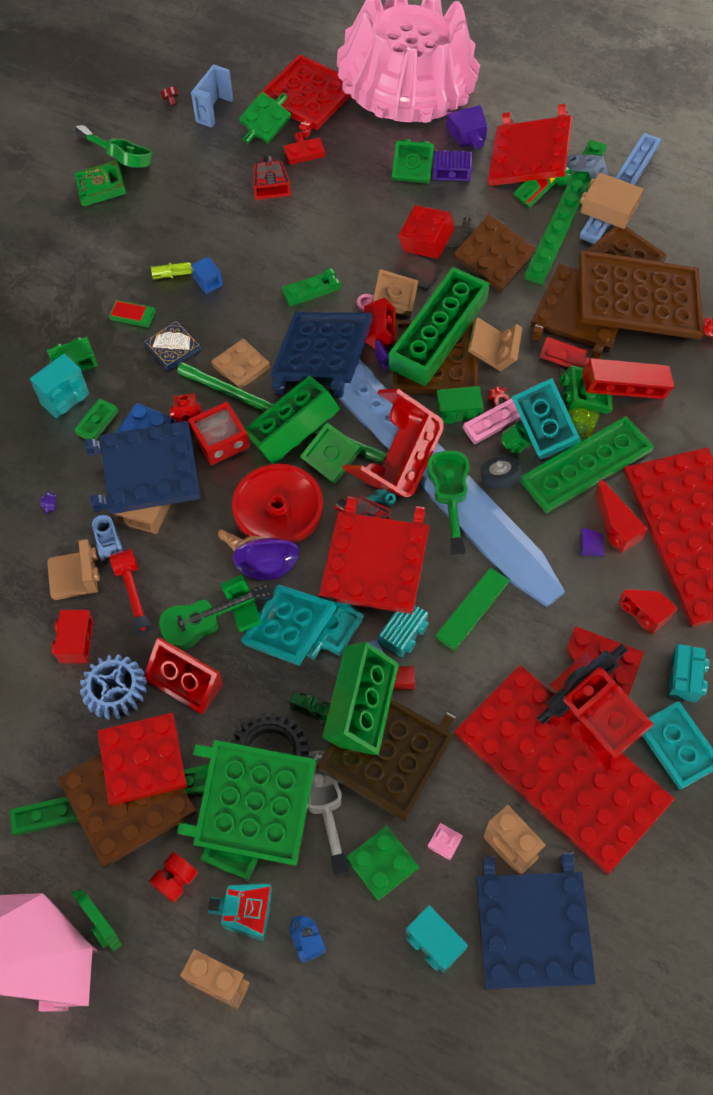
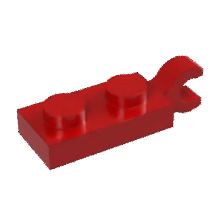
(564, 353)

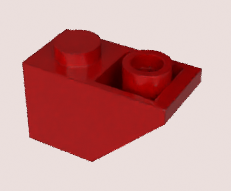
(648, 607)

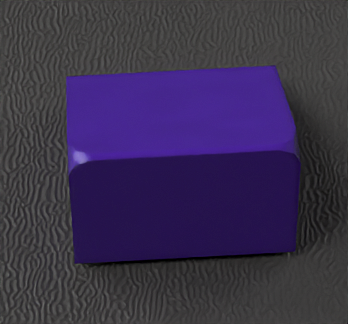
(382, 354)
(591, 543)

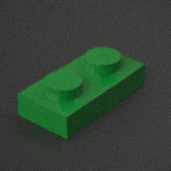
(96, 420)

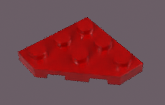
(584, 642)

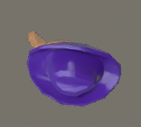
(261, 556)

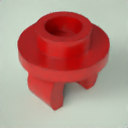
(497, 393)

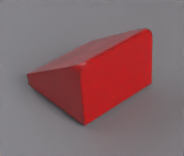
(405, 678)

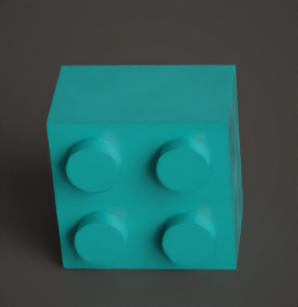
(60, 385)

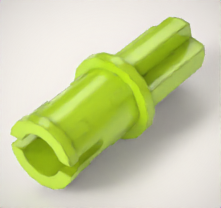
(171, 270)

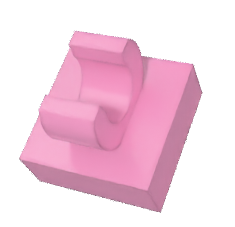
(445, 841)

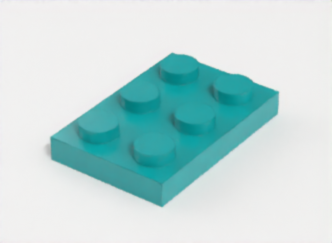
(679, 746)

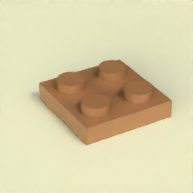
(397, 290)
(241, 364)

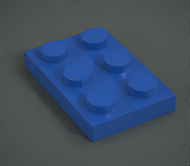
(143, 417)

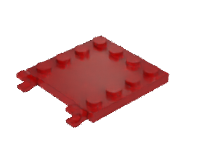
(311, 90)
(530, 149)
(375, 560)

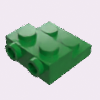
(413, 161)
(576, 396)

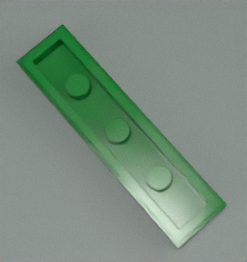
(472, 609)

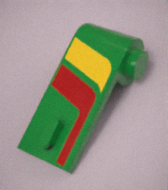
(537, 188)

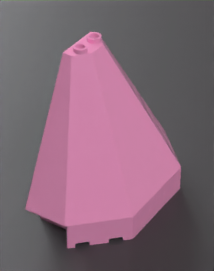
(42, 954)

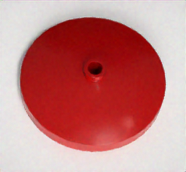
(278, 503)

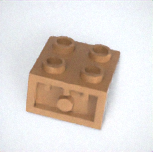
(494, 346)

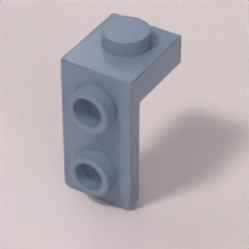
(588, 163)

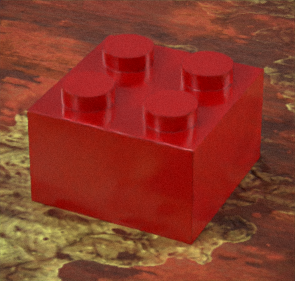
(426, 231)

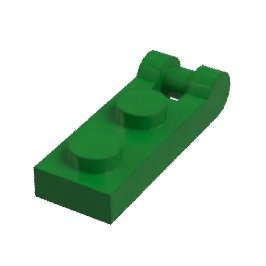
(311, 287)

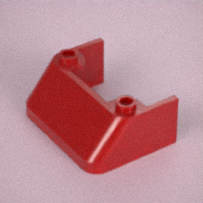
(410, 450)

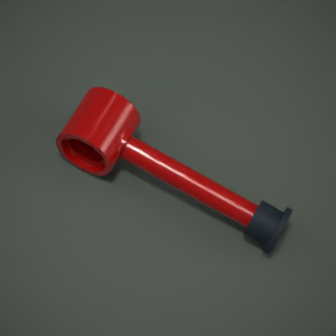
(124, 565)

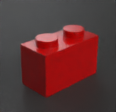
(383, 324)
(73, 636)

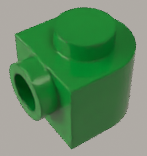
(516, 438)

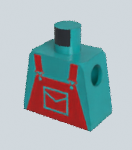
(244, 909)

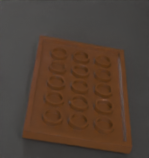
(640, 295)

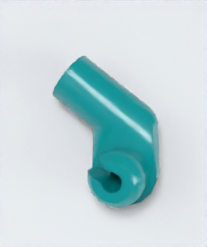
(382, 496)

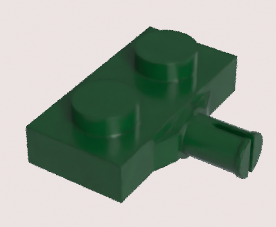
(309, 706)

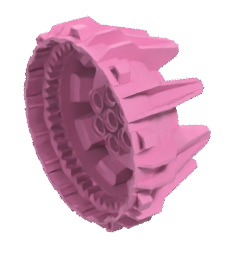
(408, 60)

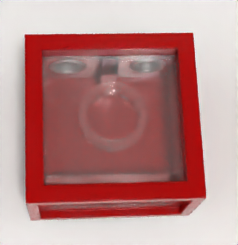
(218, 433)

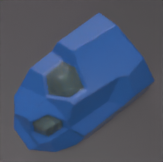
(306, 938)

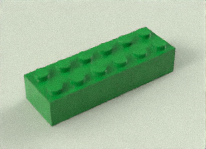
(438, 326)

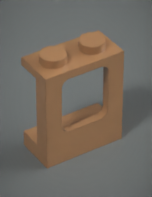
(513, 840)
(215, 979)

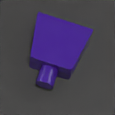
(468, 126)

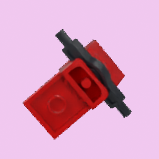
(598, 701)

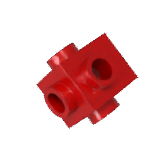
(185, 407)

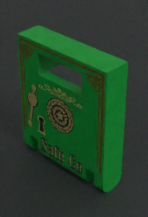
(95, 183)

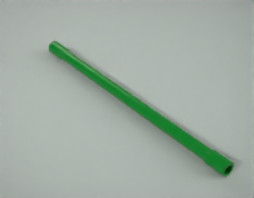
(196, 375)

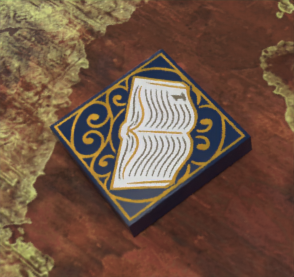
(172, 345)

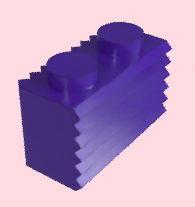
(452, 165)

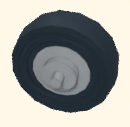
(501, 472)

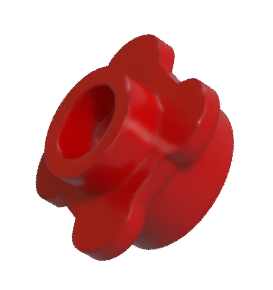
(708, 327)

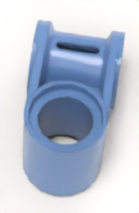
(108, 540)

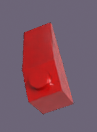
(620, 522)

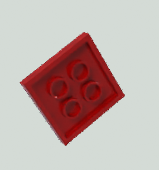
(141, 759)

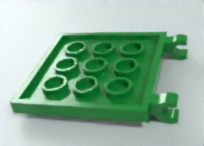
(253, 802)

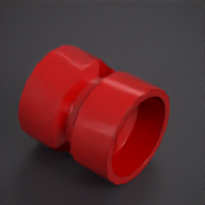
(173, 877)

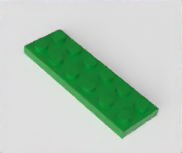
(586, 464)

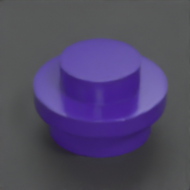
(48, 502)

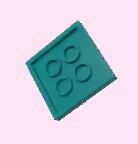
(289, 624)

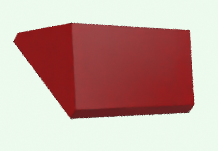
(182, 676)

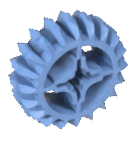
(99, 676)

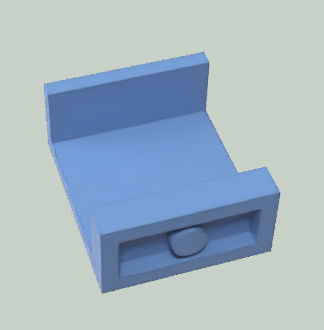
(212, 86)

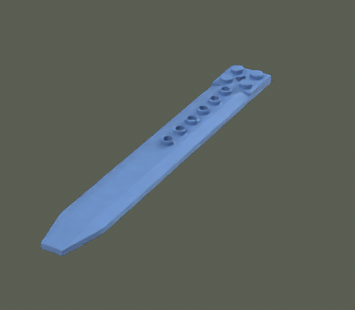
(478, 515)

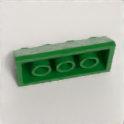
(292, 419)
(361, 699)

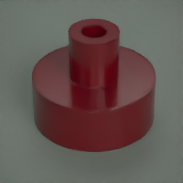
(170, 94)

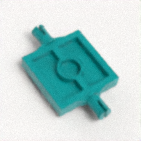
(338, 630)

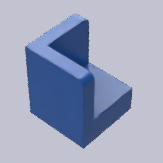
(207, 275)

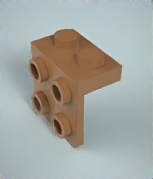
(74, 573)

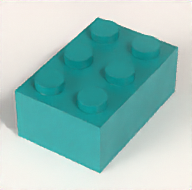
(546, 419)

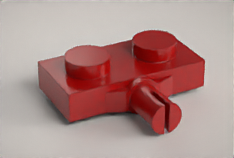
(304, 150)

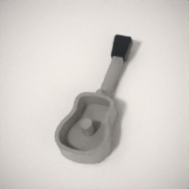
(324, 799)

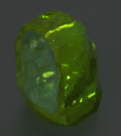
(584, 420)

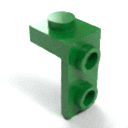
(245, 615)

